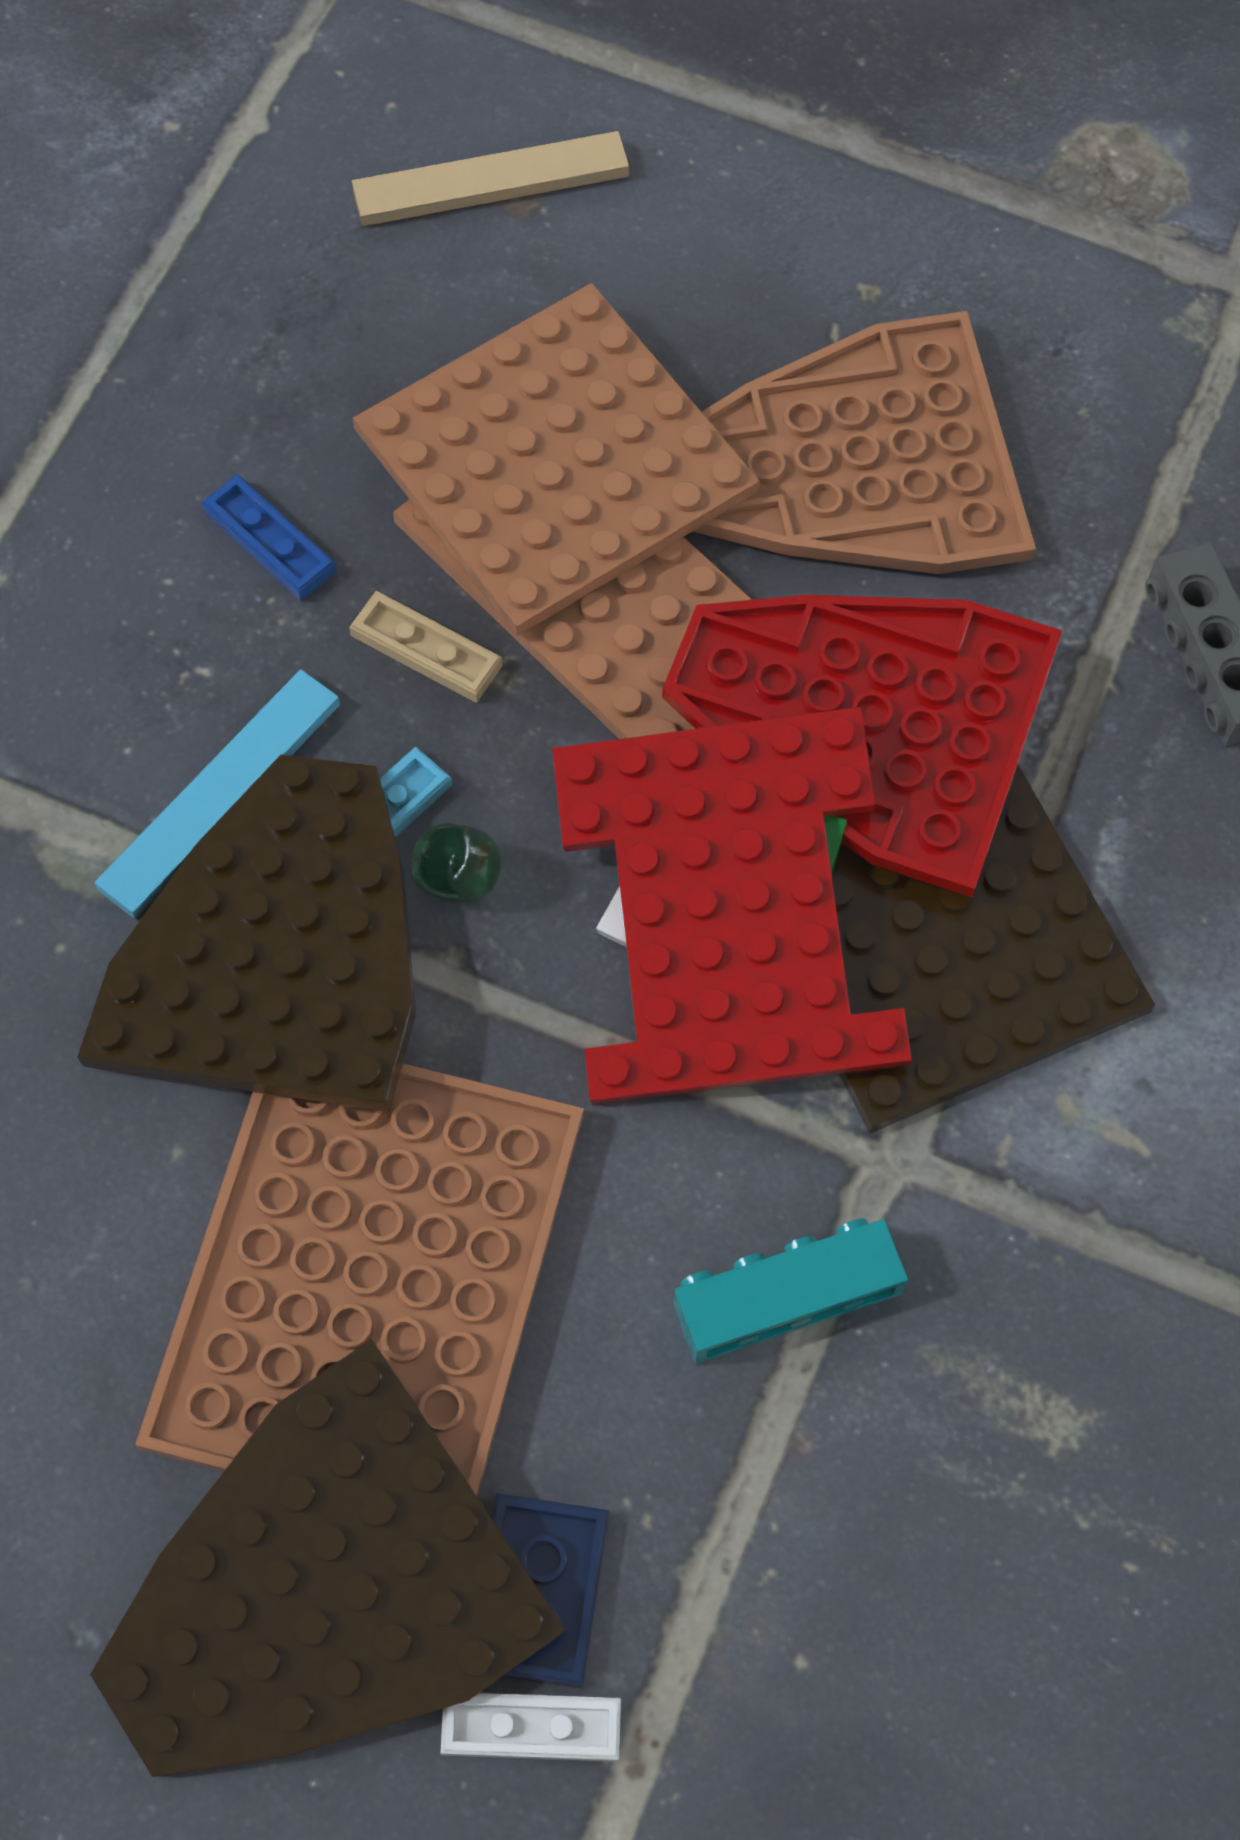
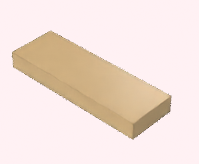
(426, 646)

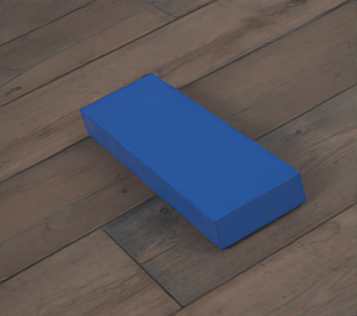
(269, 537)

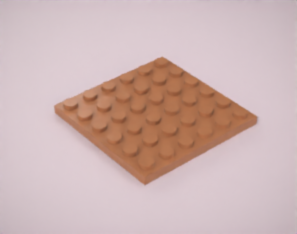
(555, 457)

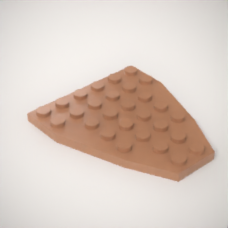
(877, 454)

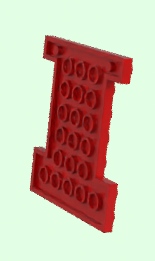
(728, 902)

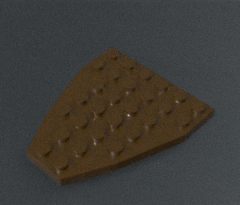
(273, 950)
(321, 1588)

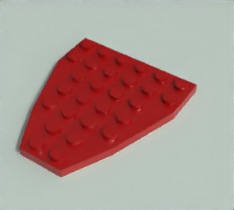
(940, 698)

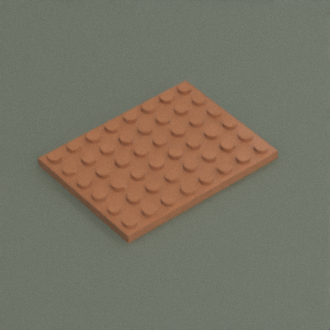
(363, 1230)

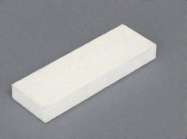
(533, 1727)

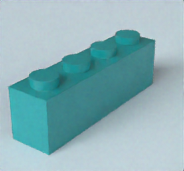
(788, 1290)

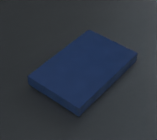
(563, 1556)

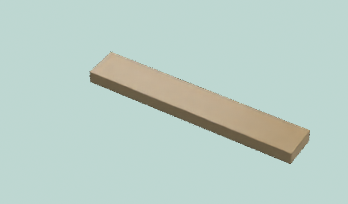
(490, 178)

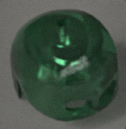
(458, 864)

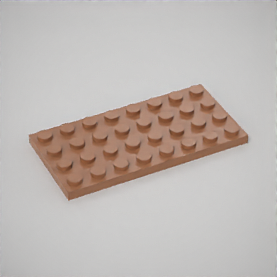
(617, 639)

